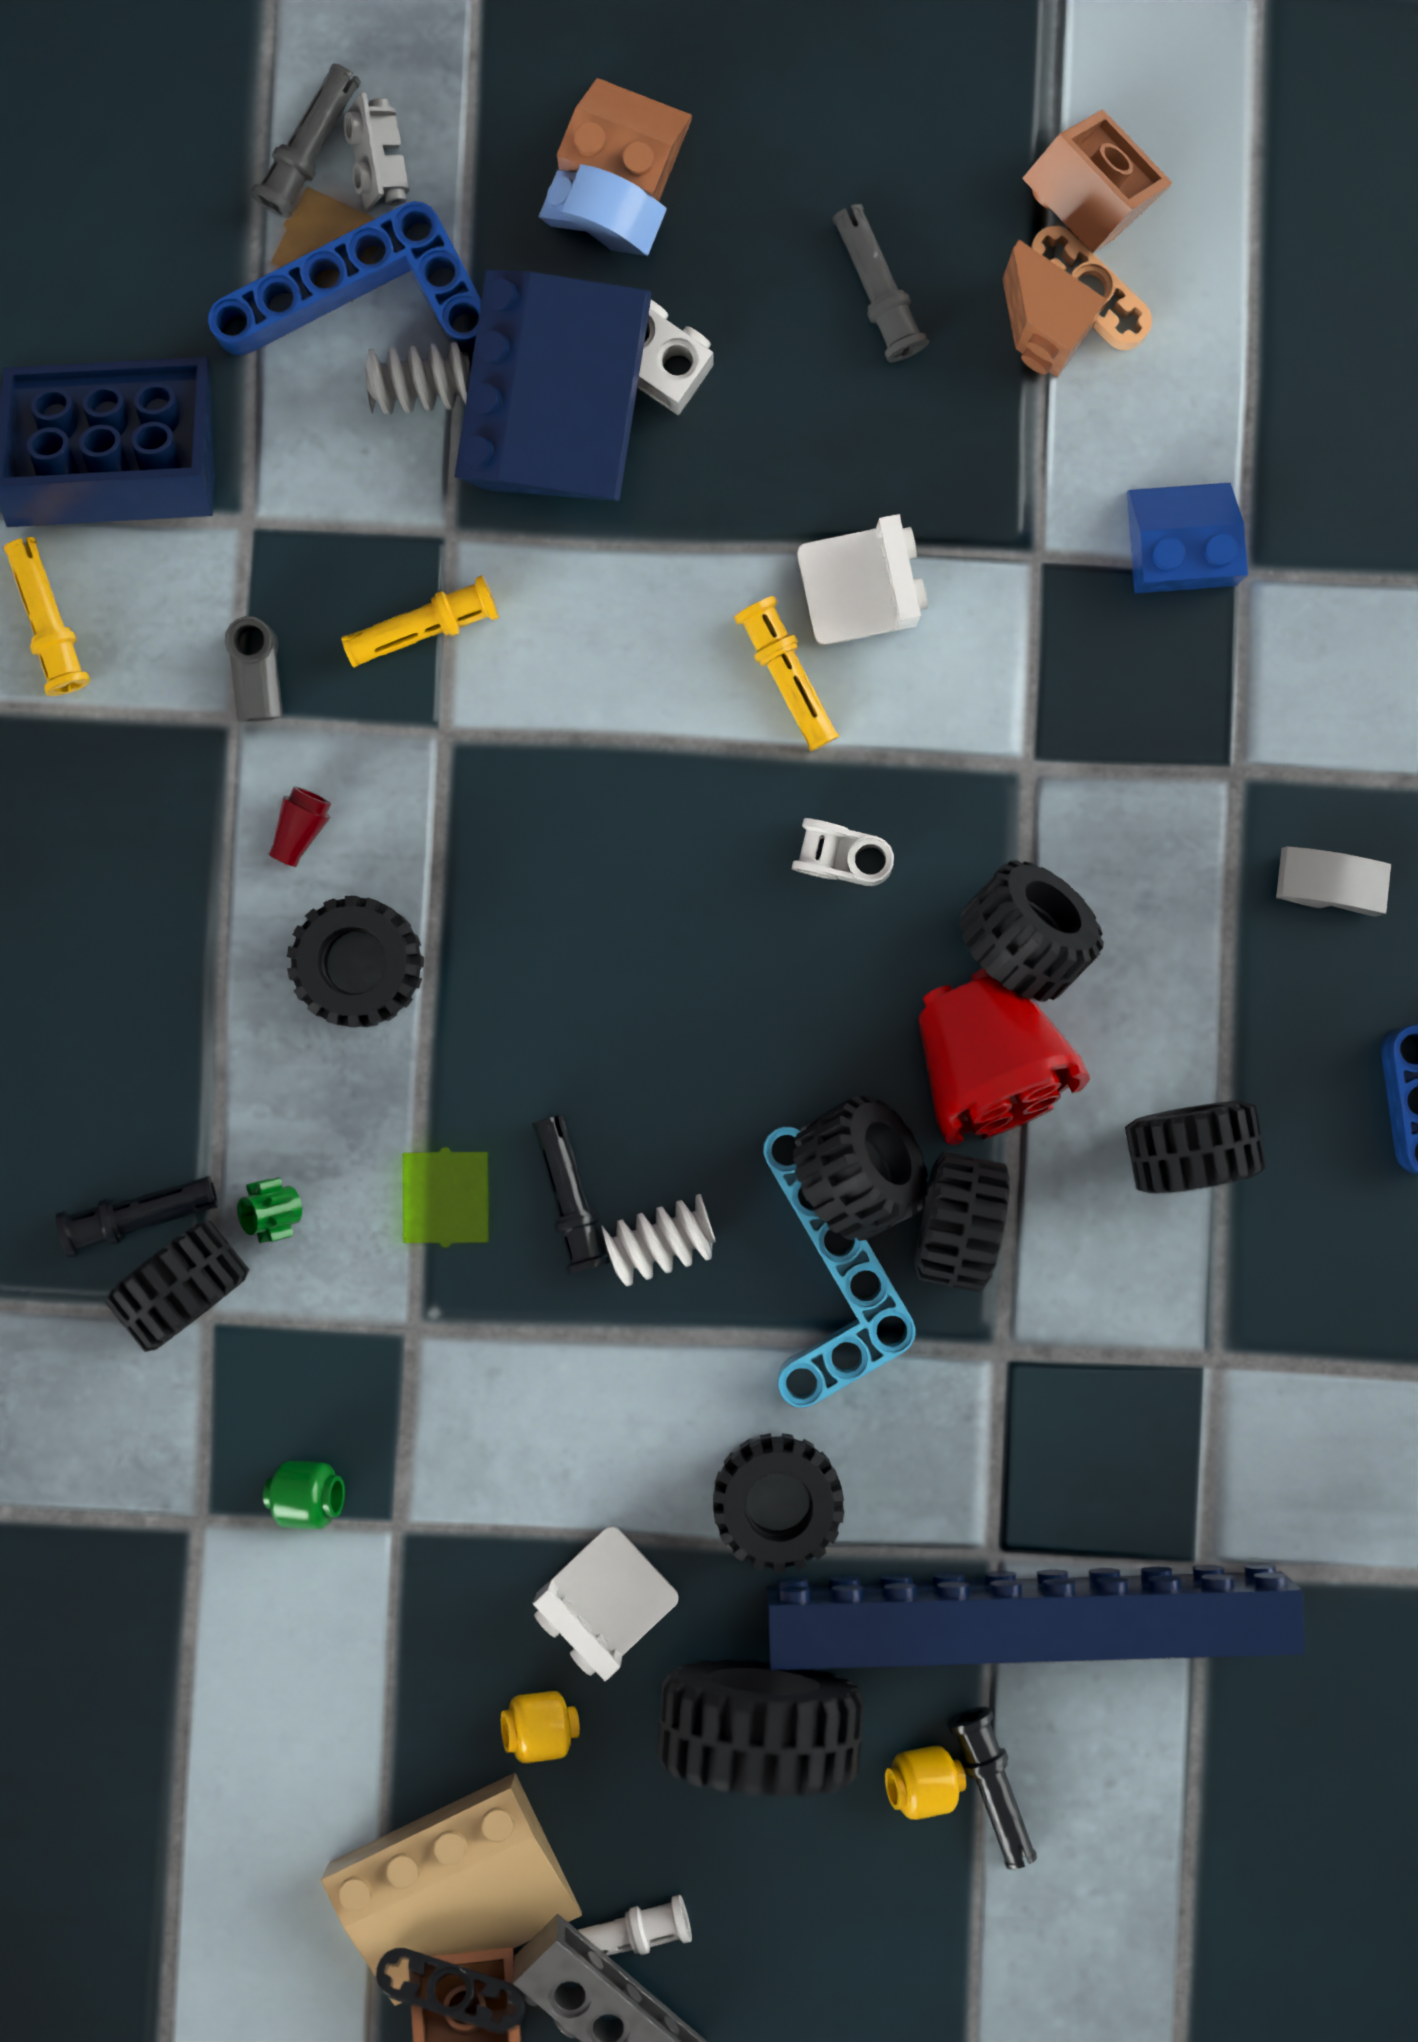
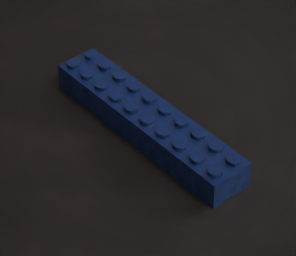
(1034, 1618)

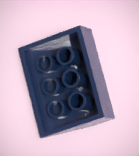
(552, 385)
(106, 442)

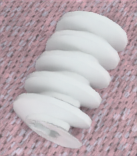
(660, 1241)

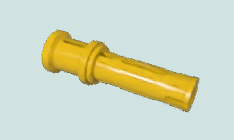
(443, 614)
(51, 639)
(776, 651)

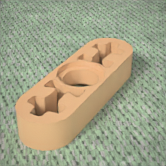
(1091, 265)

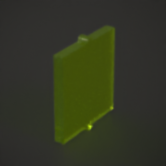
(445, 1197)

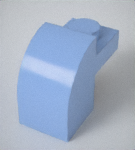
(605, 207)

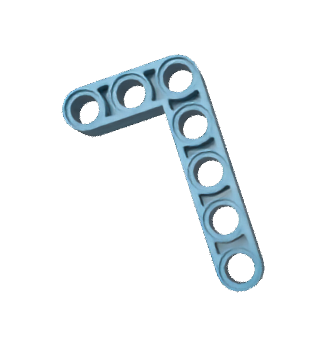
(867, 1310)

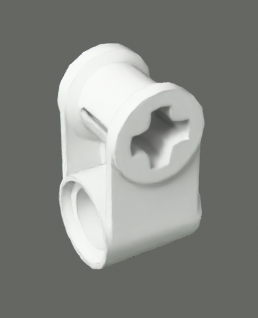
(839, 853)

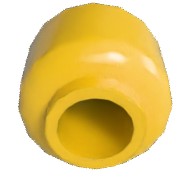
(539, 1726)
(924, 1782)

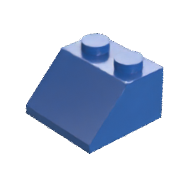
(1186, 538)

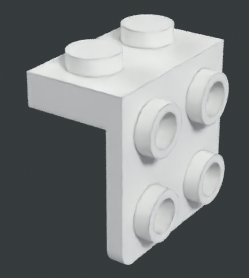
(862, 583)
(604, 1602)

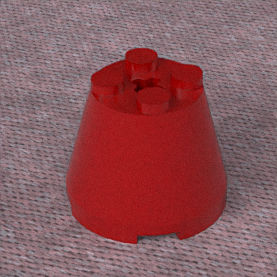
(993, 1059)

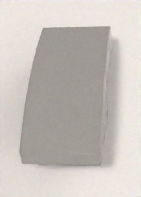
(1333, 880)

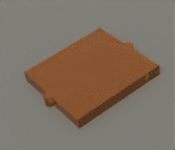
(316, 223)

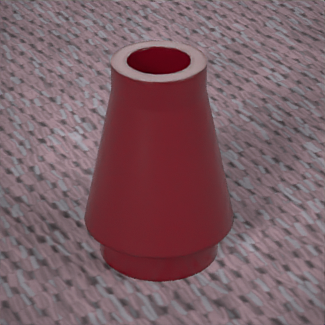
(299, 823)

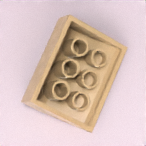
(452, 1881)

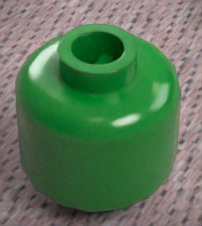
(304, 1494)

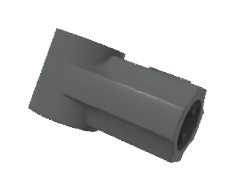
(254, 676)

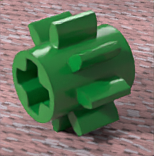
(269, 1210)

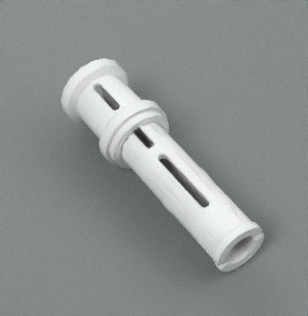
(642, 1929)

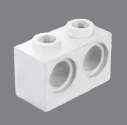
(668, 341)

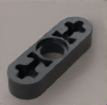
(409, 1990)

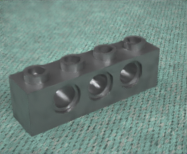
(565, 1955)

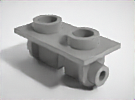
(370, 132)

